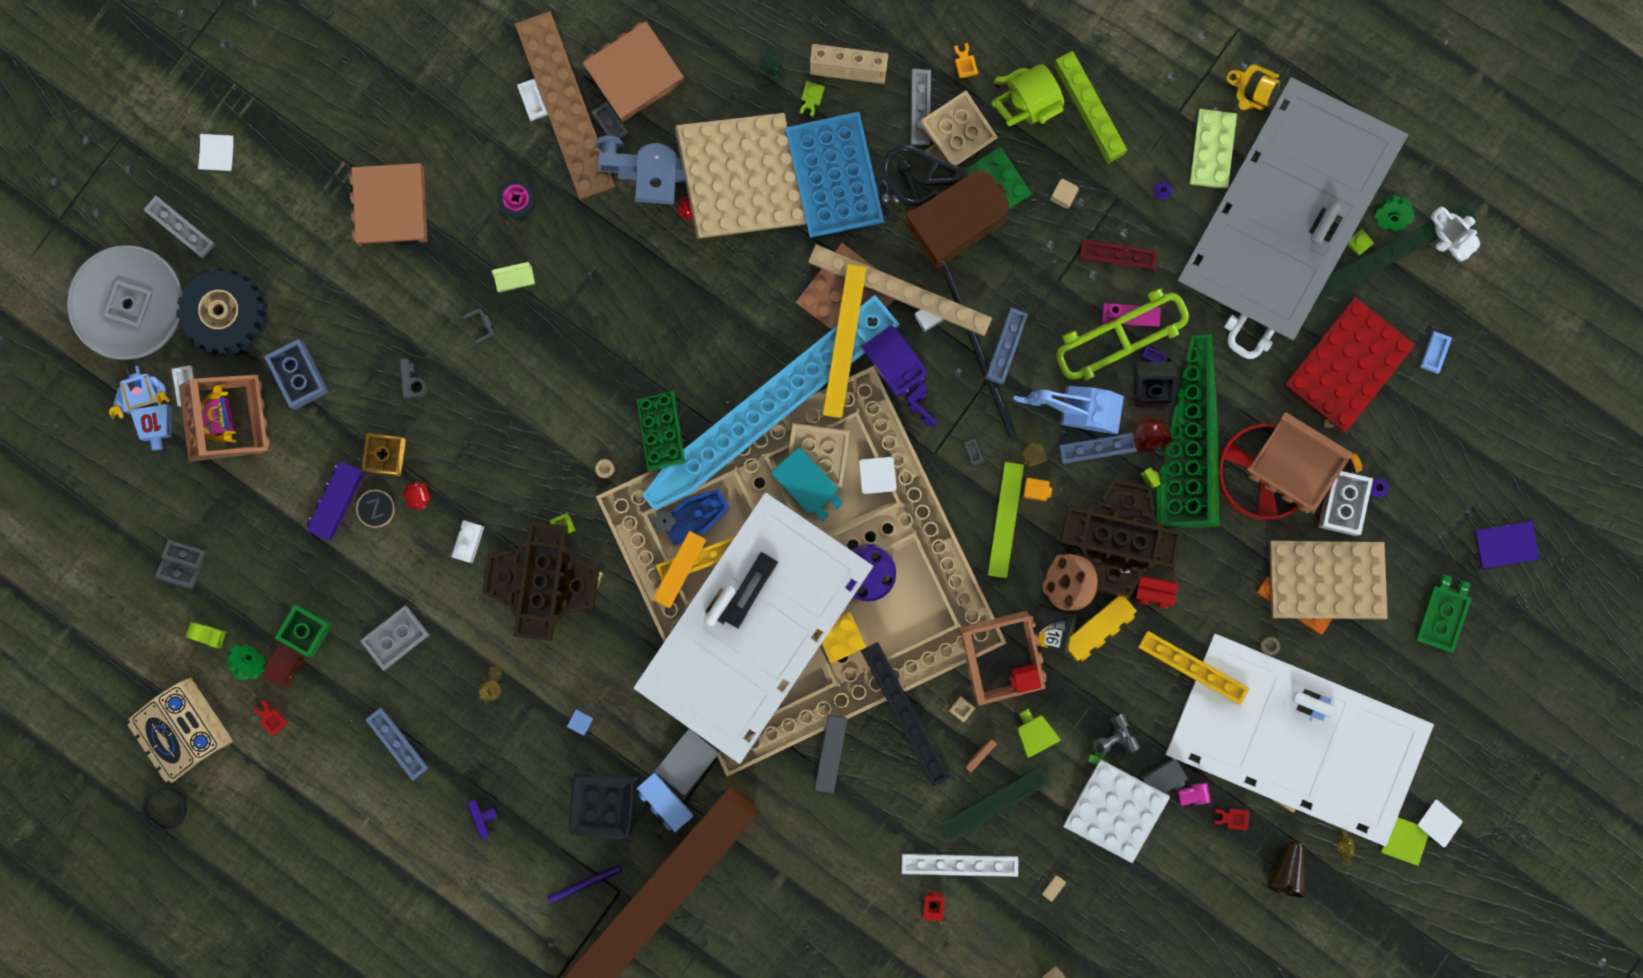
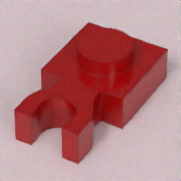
(272, 720)
(1236, 819)

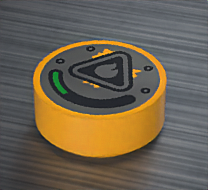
(1355, 464)

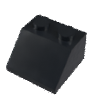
(1155, 383)

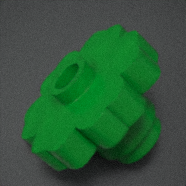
(1394, 213)
(245, 662)

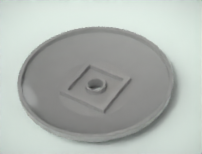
(99, 296)

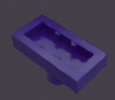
(480, 818)

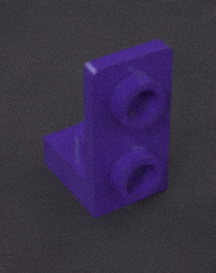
(919, 394)

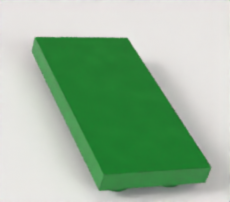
(661, 431)

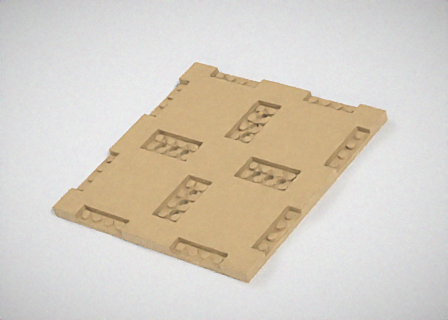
(912, 623)

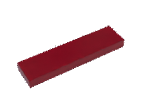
(1118, 255)

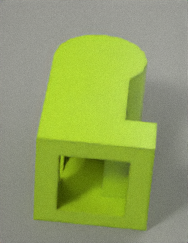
(206, 634)

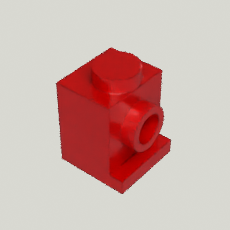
(933, 914)

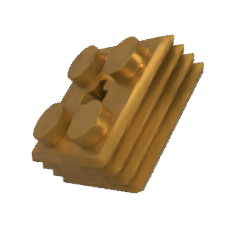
(376, 444)

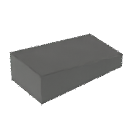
(973, 452)

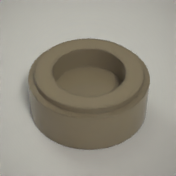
(1269, 646)

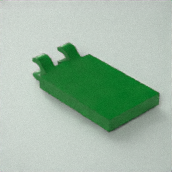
(1444, 615)

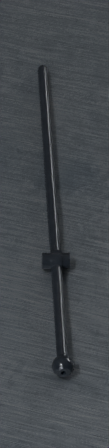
(904, 167)

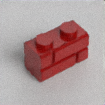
(1156, 591)

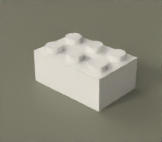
(1346, 504)

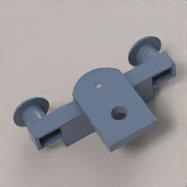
(651, 164)

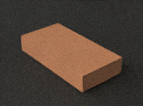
(980, 755)

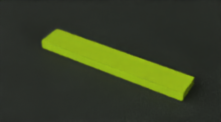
(1005, 520)

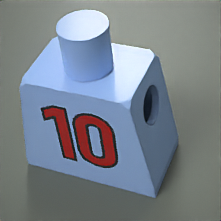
(153, 424)

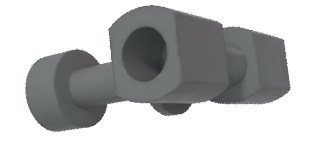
(1120, 736)

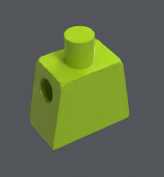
(1035, 733)

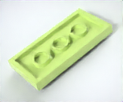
(1213, 148)

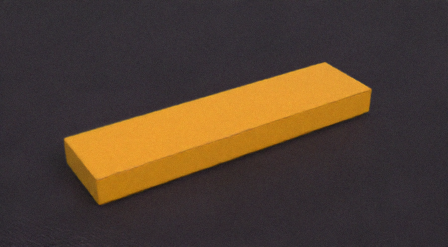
(679, 569)

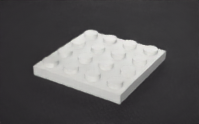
(1116, 811)

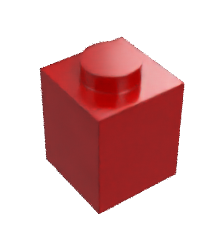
(1025, 679)

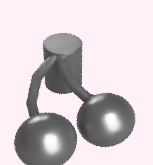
(886, 197)

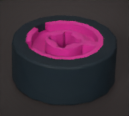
(526, 198)

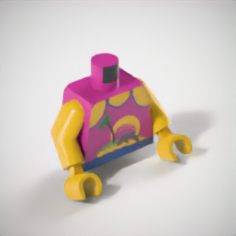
(217, 417)

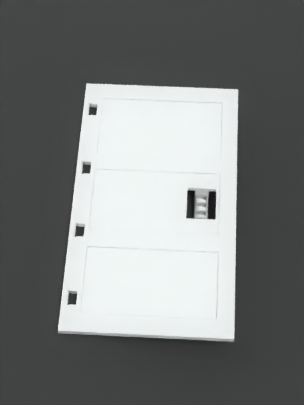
(729, 677)
(1347, 765)

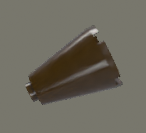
(1290, 872)

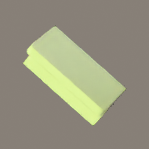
(513, 277)

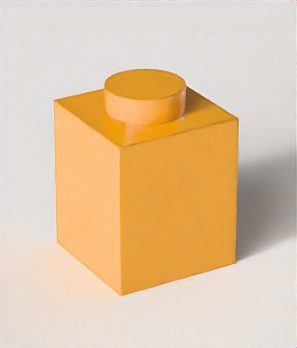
(1037, 489)

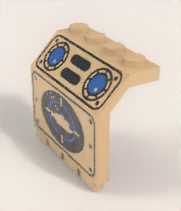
(178, 730)

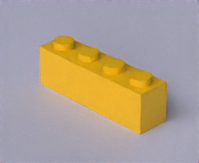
(1099, 627)

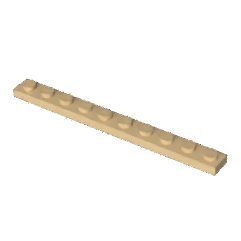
(904, 291)

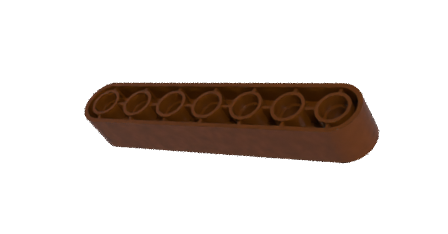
(666, 888)

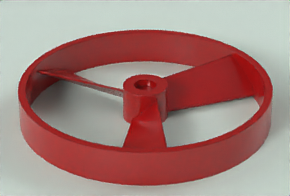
(1266, 504)

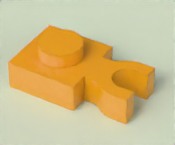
(965, 64)

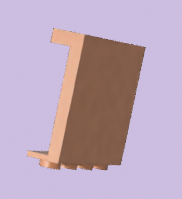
(633, 71)
(388, 203)
(1299, 463)

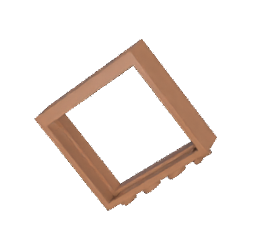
(1032, 643)

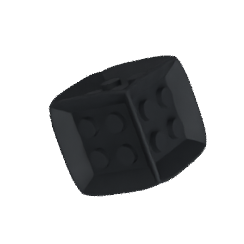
(603, 805)

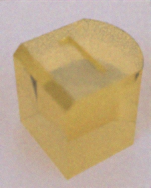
(1034, 455)

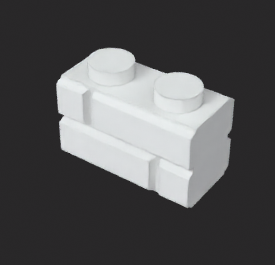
(468, 541)

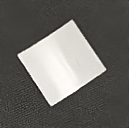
(215, 152)

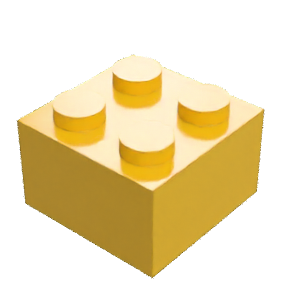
(842, 639)

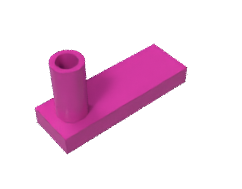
(1112, 311)

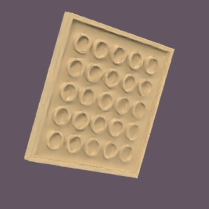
(740, 175)

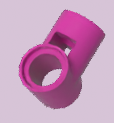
(1195, 794)

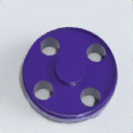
(873, 584)

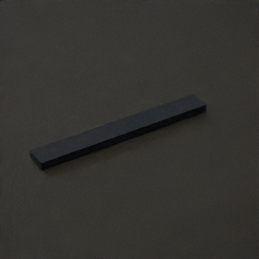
(905, 713)

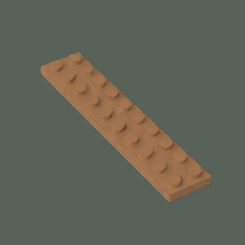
(564, 103)

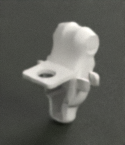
(1455, 234)

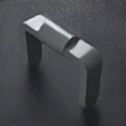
(486, 321)

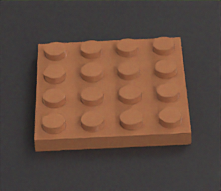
(825, 293)

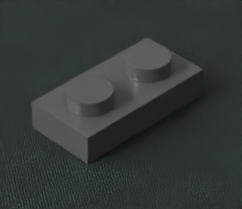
(609, 121)

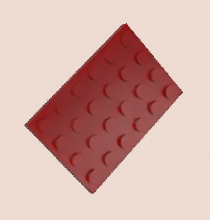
(1349, 365)

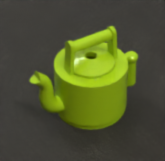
(1032, 95)

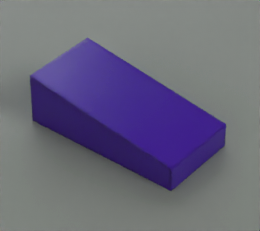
(1153, 355)

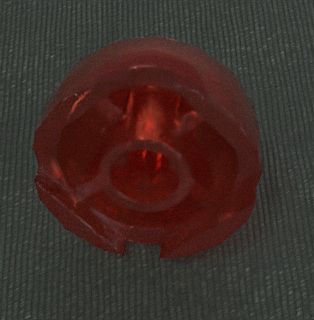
(1151, 434)

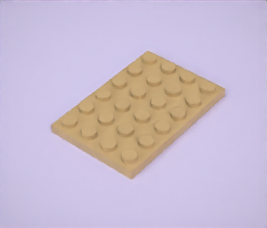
(1328, 580)

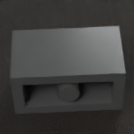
(1166, 776)

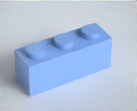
(664, 802)

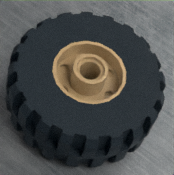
(204, 303)

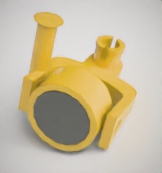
(1264, 92)

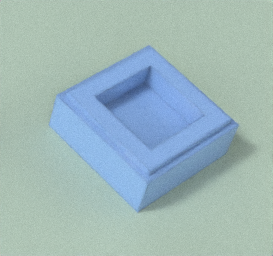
(580, 722)

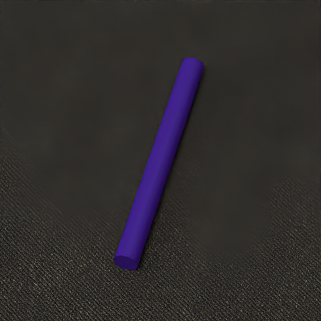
(584, 884)

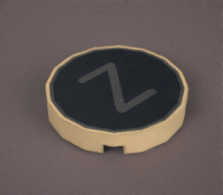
(375, 508)

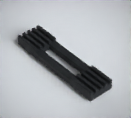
(734, 614)

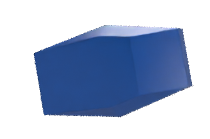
(697, 515)

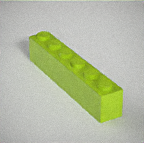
(1090, 107)

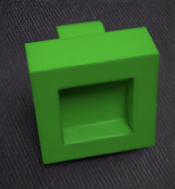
(1095, 759)

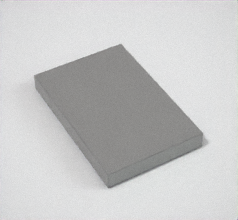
(394, 637)
(687, 761)

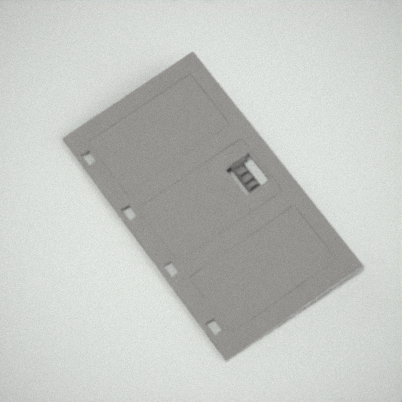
(1310, 160)

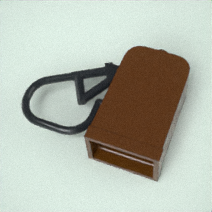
(956, 217)

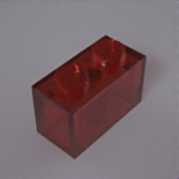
(282, 665)

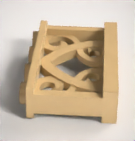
(848, 63)

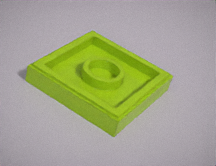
(1406, 842)

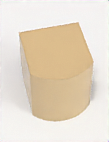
(1064, 193)

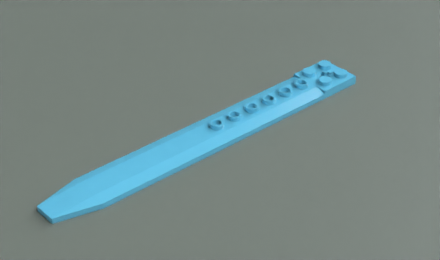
(761, 411)

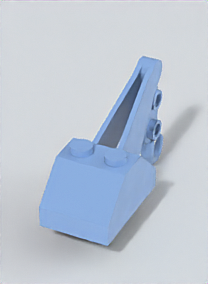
(1082, 407)

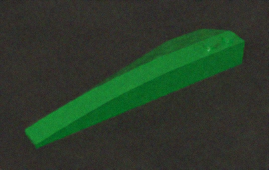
(1191, 462)

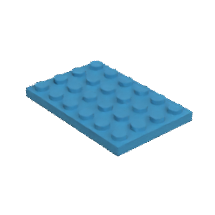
(834, 175)

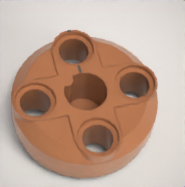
(1070, 582)

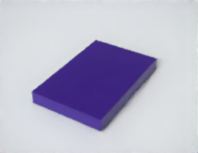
(1506, 545)

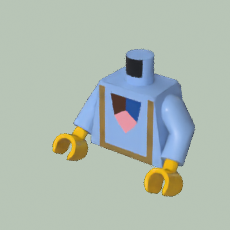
(138, 393)

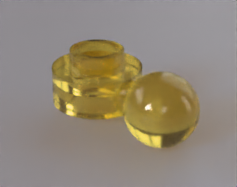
(494, 674)

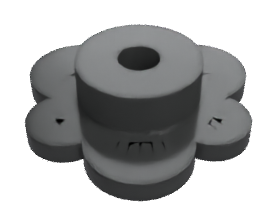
(661, 525)

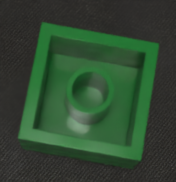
(303, 631)

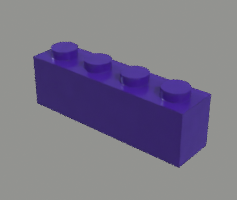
(335, 501)

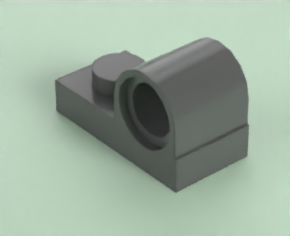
(408, 381)

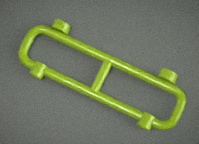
(1073, 340)

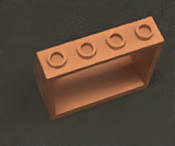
(193, 417)

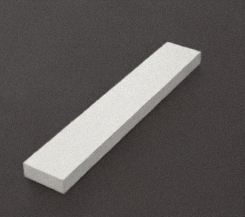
(959, 865)

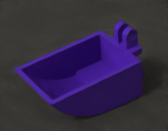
(895, 361)

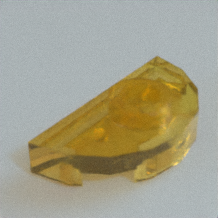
(1346, 847)

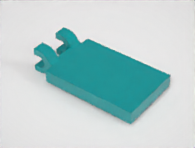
(807, 483)

